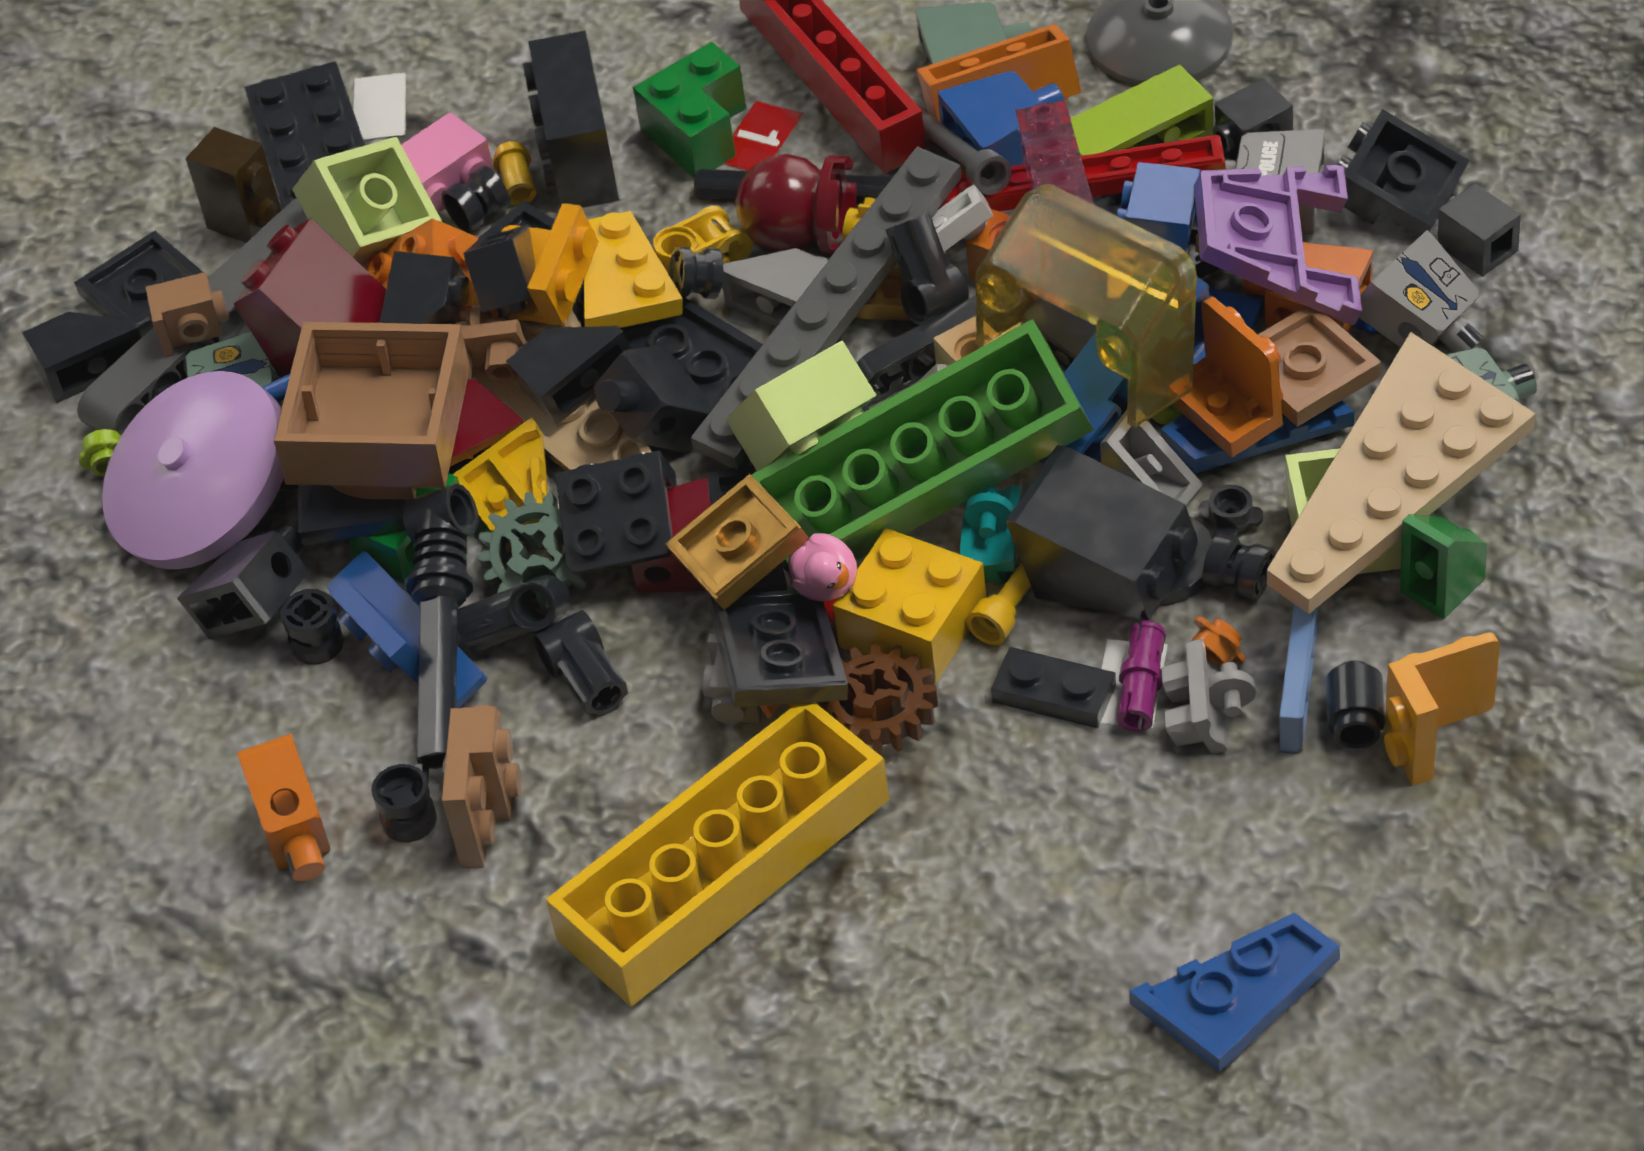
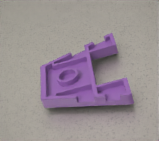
(1254, 231)

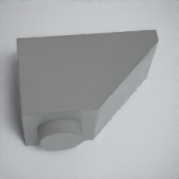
(769, 283)

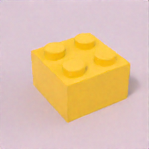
(911, 599)

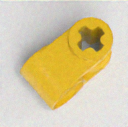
(700, 233)

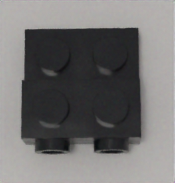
(1399, 173)

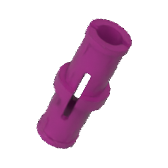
(1141, 676)

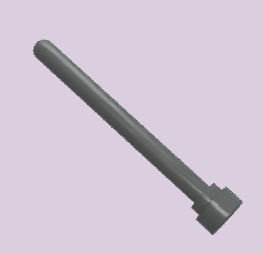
(983, 168)

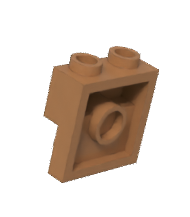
(478, 780)

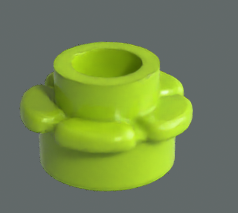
(97, 450)

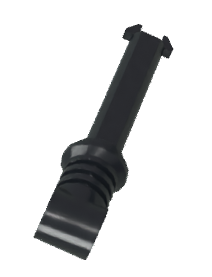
(439, 586)

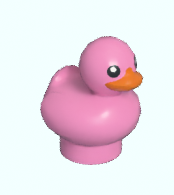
(822, 568)

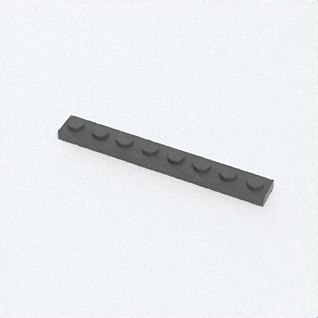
(833, 295)

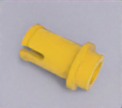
(513, 164)

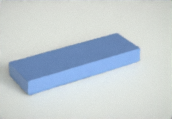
(1298, 679)

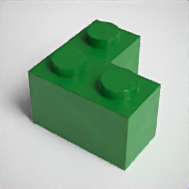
(691, 107)

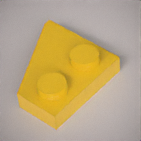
(507, 472)

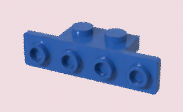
(390, 617)

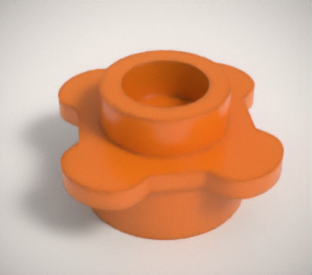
(1220, 641)

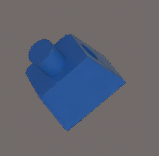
(985, 111)

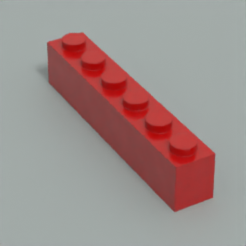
(842, 77)

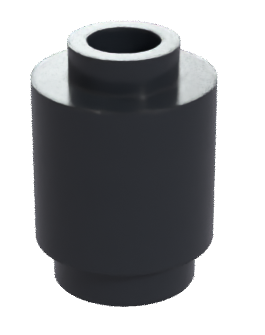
(1355, 704)

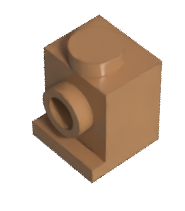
(186, 311)

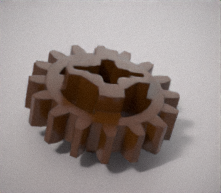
(879, 701)

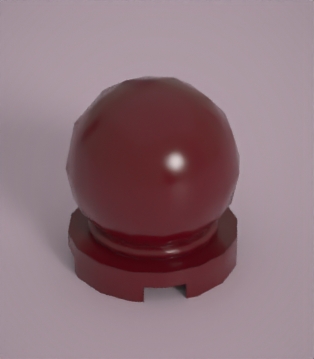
(794, 204)

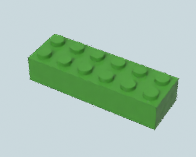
(932, 444)

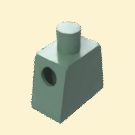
(961, 29)

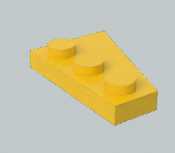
(626, 277)

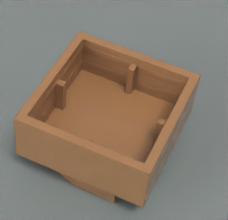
(373, 407)

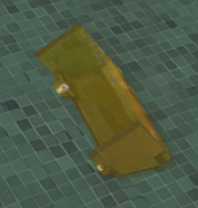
(1108, 274)

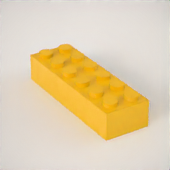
(718, 850)

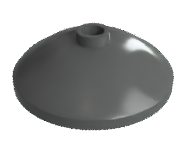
(1151, 36)

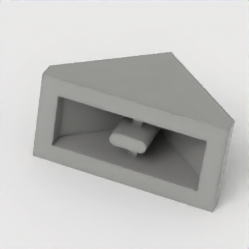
(1148, 459)

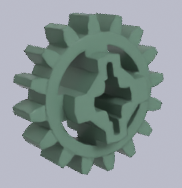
(522, 565)

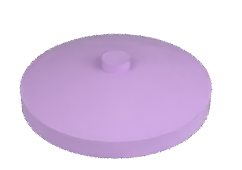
(194, 471)

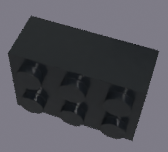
(572, 121)

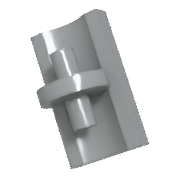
(1211, 694)

